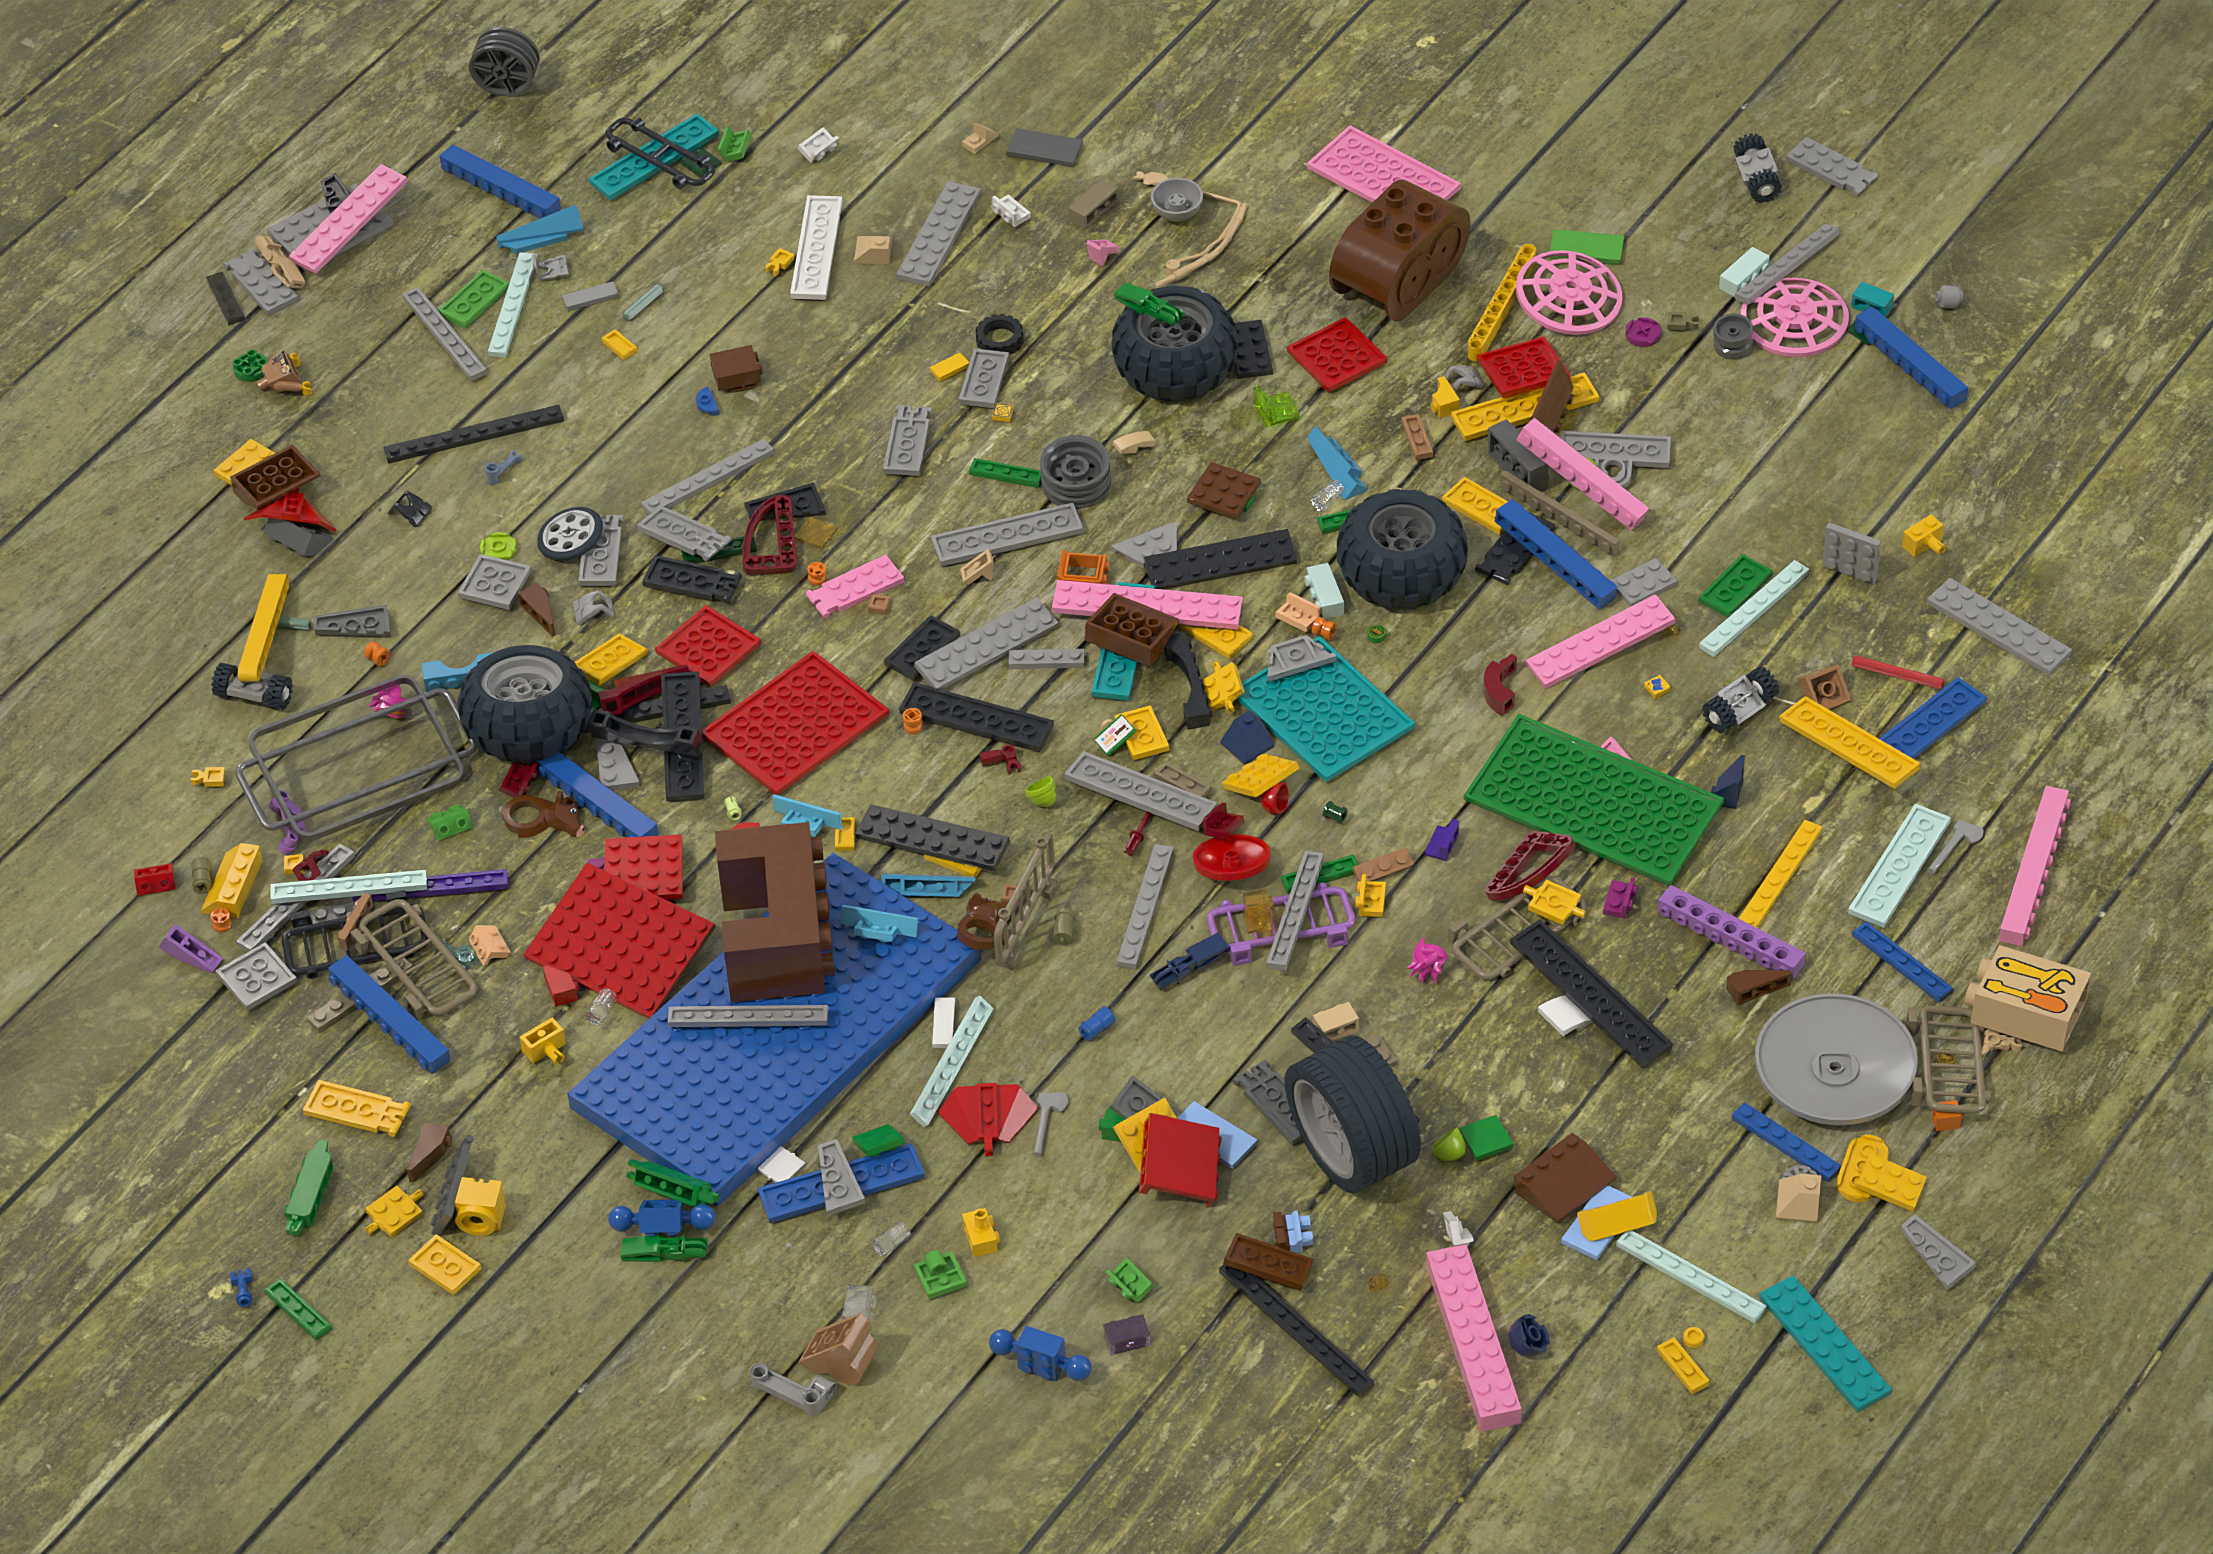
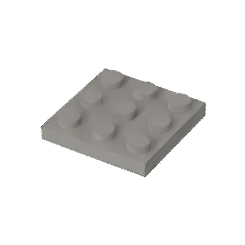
(1851, 553)
(494, 581)
(256, 976)

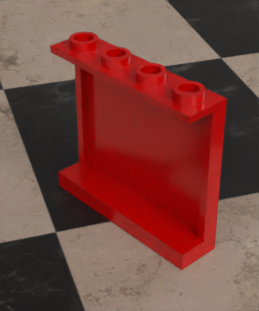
(1180, 1158)

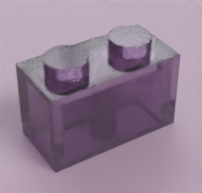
(1126, 1334)

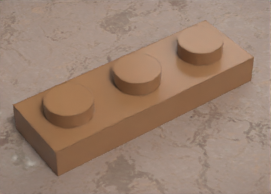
(1417, 437)
(1384, 865)
(362, 908)

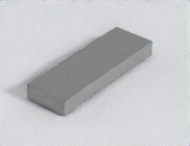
(590, 296)

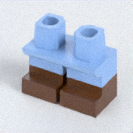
(1288, 1231)

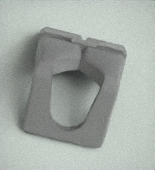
(556, 267)
(1469, 374)
(584, 609)

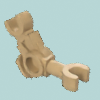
(1995, 1041)

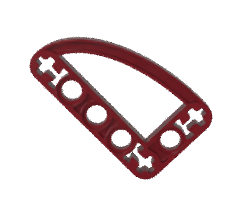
(779, 560)
(1533, 842)

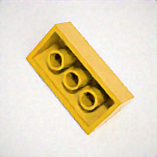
(234, 880)

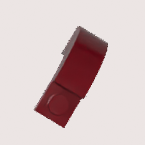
(1495, 693)

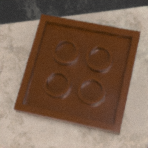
(1223, 490)

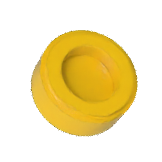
(1693, 1337)

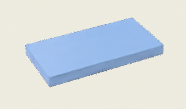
(1234, 1142)
(1576, 1240)

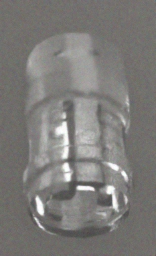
(1327, 495)
(600, 1007)
(891, 1238)

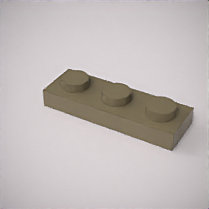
(1174, 776)

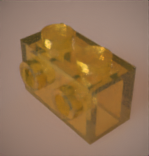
(1257, 910)

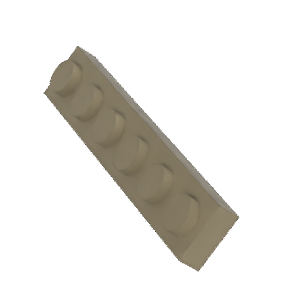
(342, 1006)

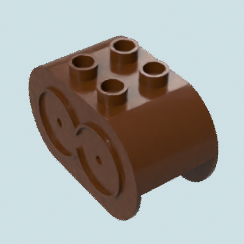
(1400, 248)

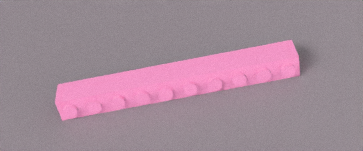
(2034, 866)

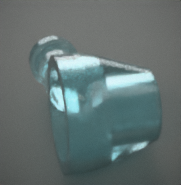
(464, 954)

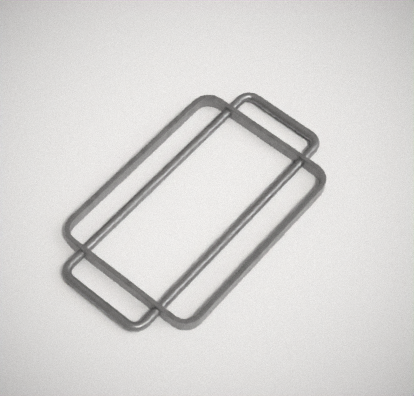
(292, 820)

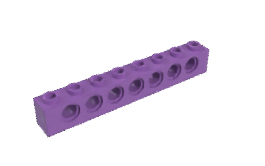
(1730, 931)

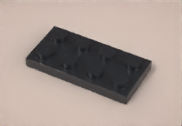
(1252, 350)
(921, 642)

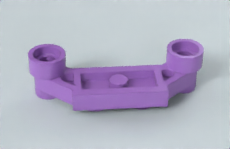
(287, 844)

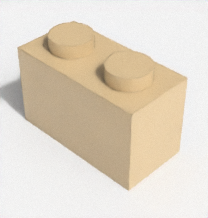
(1337, 1021)

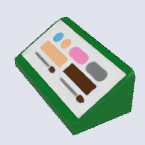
(1115, 735)

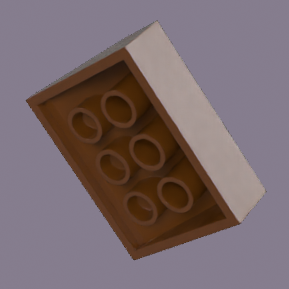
(1555, 399)
(273, 477)
(1130, 629)
(1563, 1178)

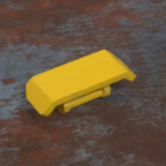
(1618, 1217)

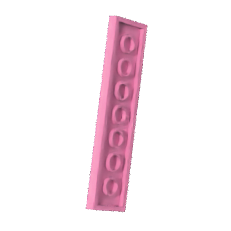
(348, 218)
(1600, 641)

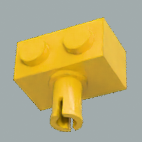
(1923, 536)
(543, 1042)
(980, 1232)

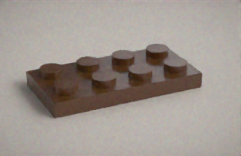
(1268, 1261)

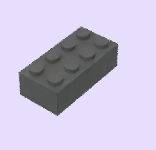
(1516, 457)

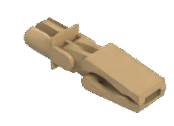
(282, 267)

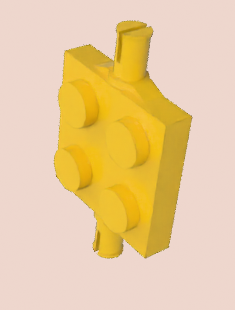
(1223, 686)
(1554, 902)
(394, 1211)

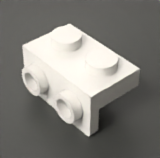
(817, 145)
(1010, 210)

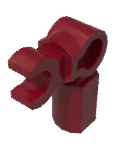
(1007, 754)

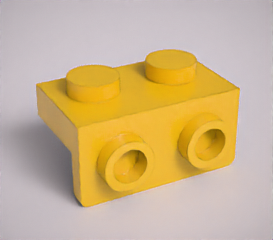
(1371, 897)

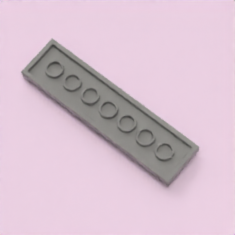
(938, 234)
(1007, 534)
(1999, 626)
(986, 644)
(1139, 790)

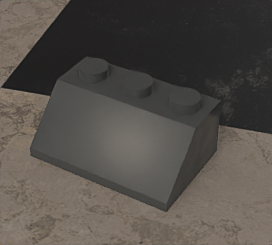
(297, 536)

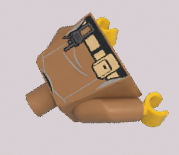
(282, 374)

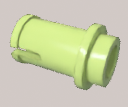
(734, 812)

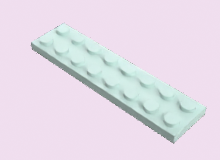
(1899, 865)

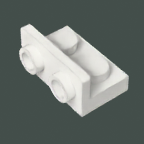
(1455, 1232)

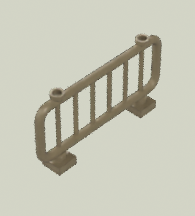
(1043, 886)
(1459, 934)
(414, 1005)
(1926, 1091)

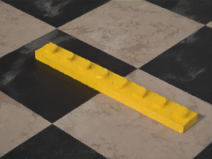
(1781, 873)

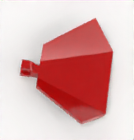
(293, 508)
(988, 1113)

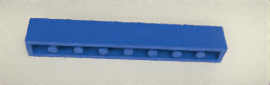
(499, 182)
(1911, 358)
(1556, 554)
(596, 797)
(388, 1014)

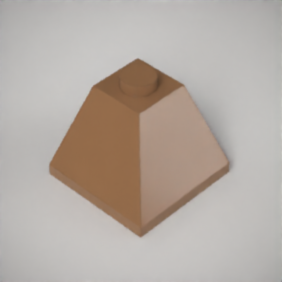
(1825, 686)

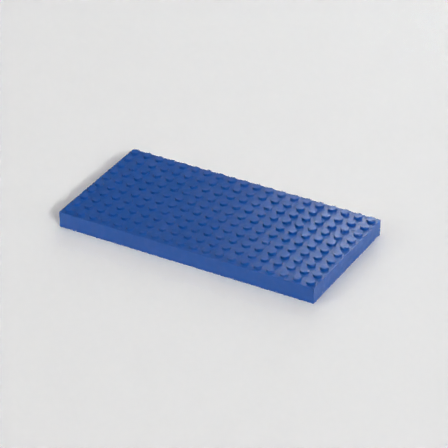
(734, 1095)

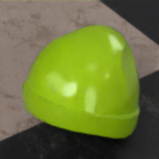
(1042, 792)
(1449, 1146)

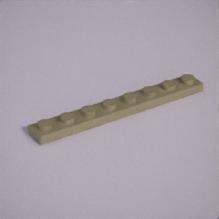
(1559, 513)

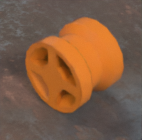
(817, 573)
(221, 920)

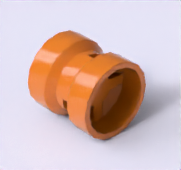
(1324, 628)
(374, 652)
(912, 721)

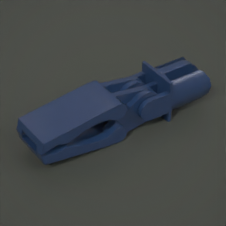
(1198, 957)

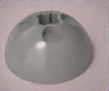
(1177, 199)

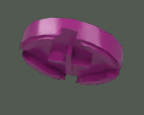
(1643, 332)

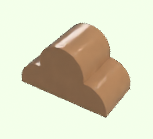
(841, 1350)

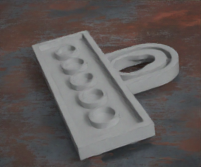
(1621, 450)

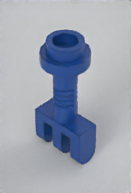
(243, 1298)

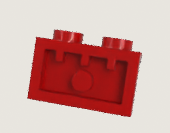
(154, 879)

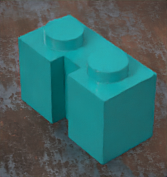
(1871, 296)

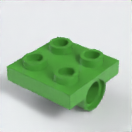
(939, 1274)

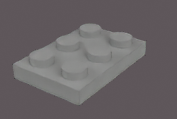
(1644, 582)

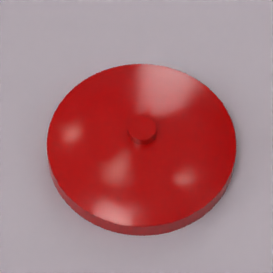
(1231, 858)

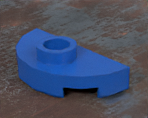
(706, 402)

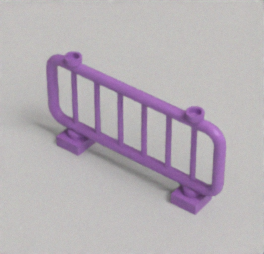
(1336, 933)

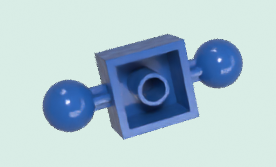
(661, 1216)
(1040, 1354)

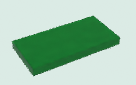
(1735, 585)

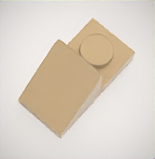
(980, 138)
(979, 566)

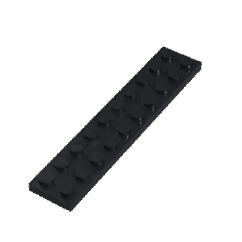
(1591, 993)

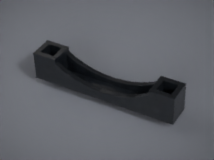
(1195, 710)
(609, 727)

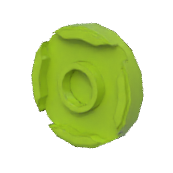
(499, 546)

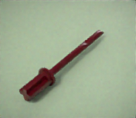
(1136, 836)

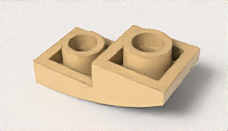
(1131, 442)

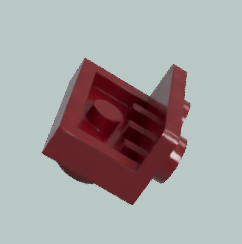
(517, 779)
(1220, 823)

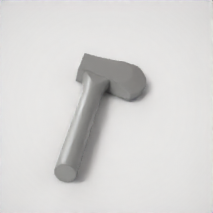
(1961, 830)
(1047, 1102)

